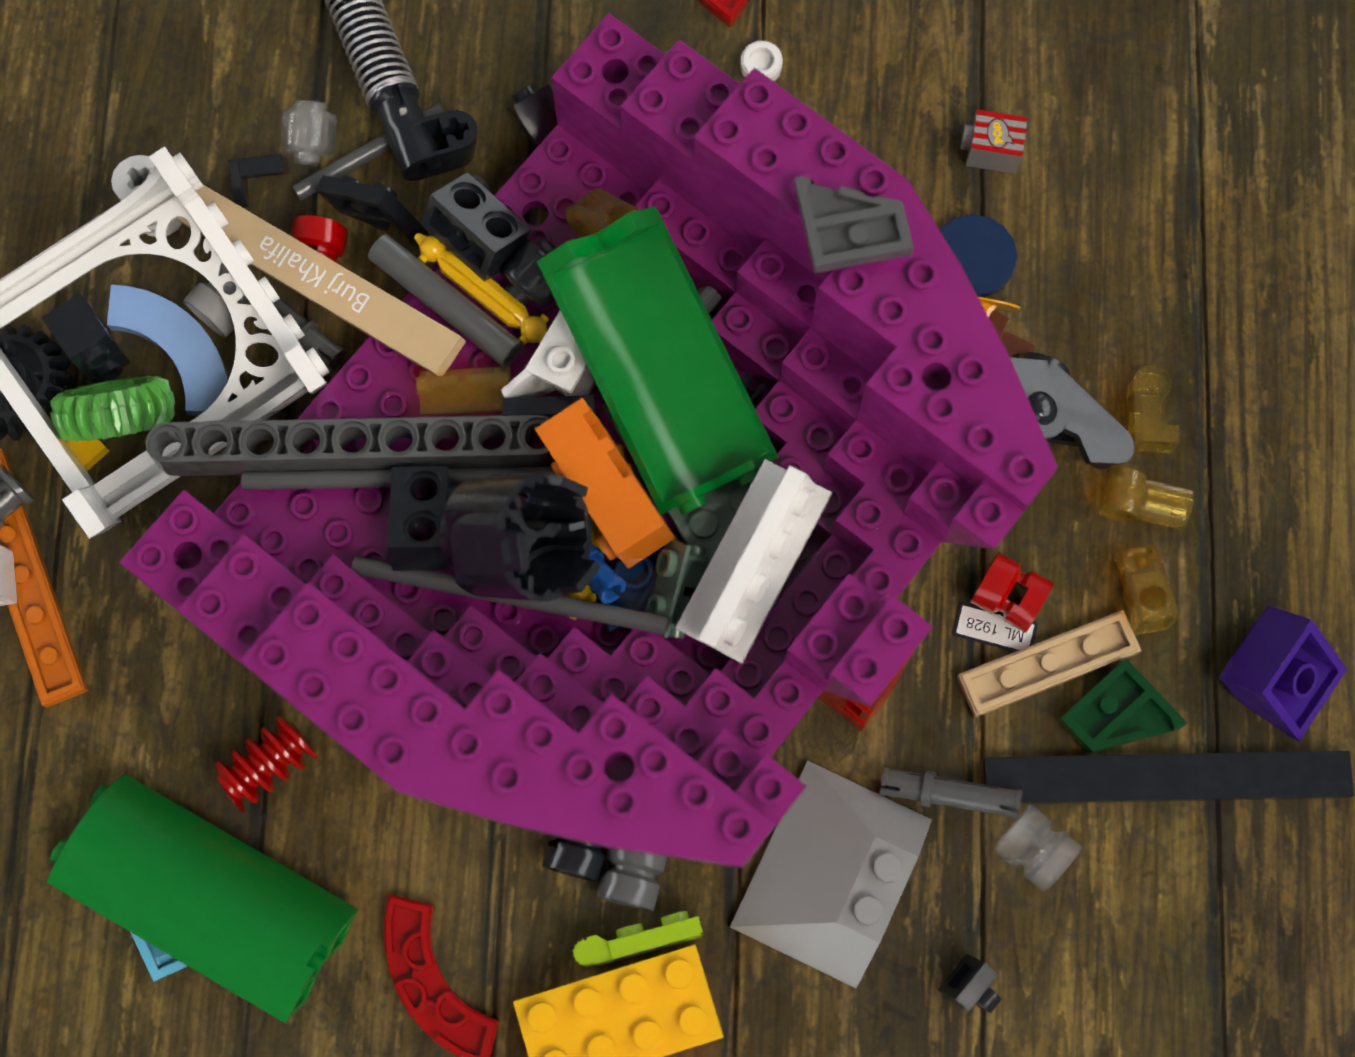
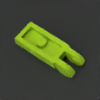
(635, 941)

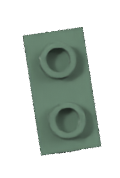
(676, 568)

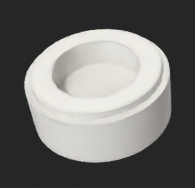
(764, 57)

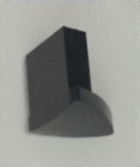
(253, 167)

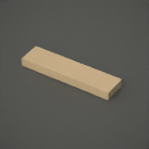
(1048, 663)

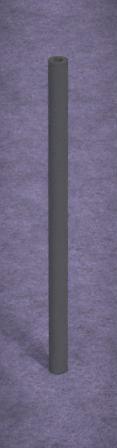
(360, 478)
(563, 606)

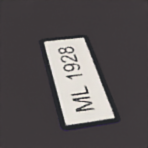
(991, 629)

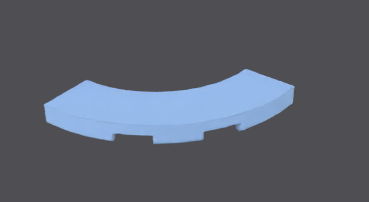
(178, 335)

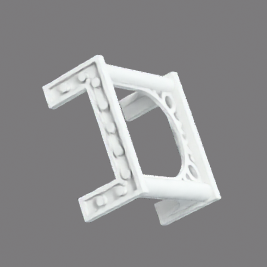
(160, 199)

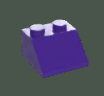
(1284, 671)

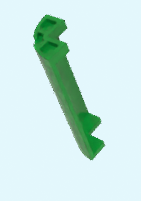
(658, 360)
(201, 896)

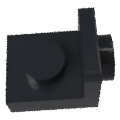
(535, 112)

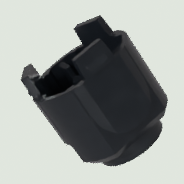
(515, 545)

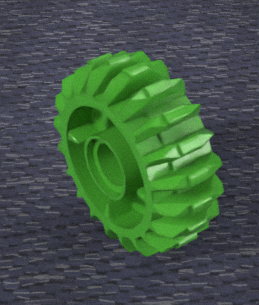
(112, 408)

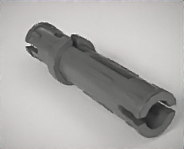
(950, 792)

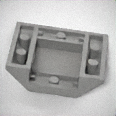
(832, 875)

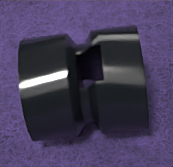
(574, 859)

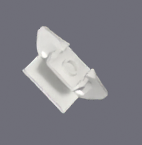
(553, 367)

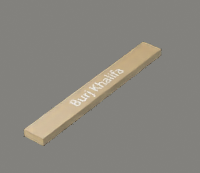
(338, 289)

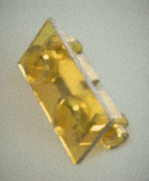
(462, 390)

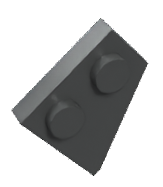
(850, 227)

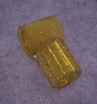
(1132, 497)

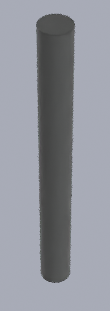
(352, 160)

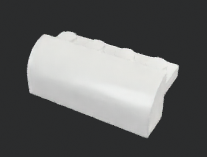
(754, 560)

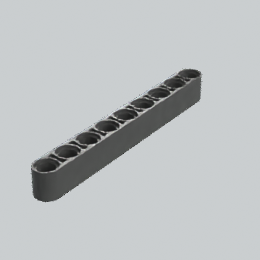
(334, 436)

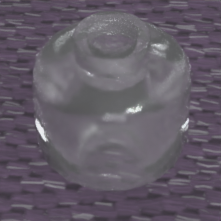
(308, 131)

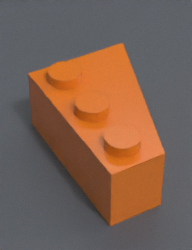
(614, 494)

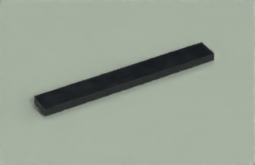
(1174, 777)

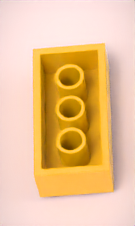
(626, 1012)

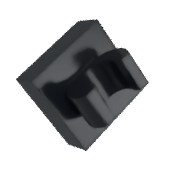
(970, 985)

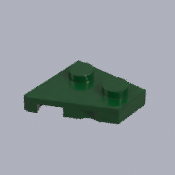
(1120, 712)

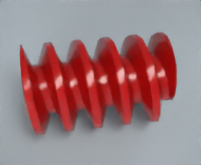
(263, 762)

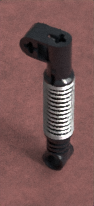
(395, 94)

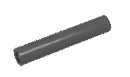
(445, 300)

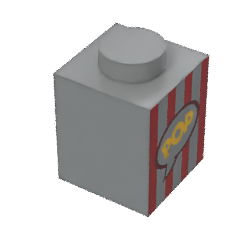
(994, 141)

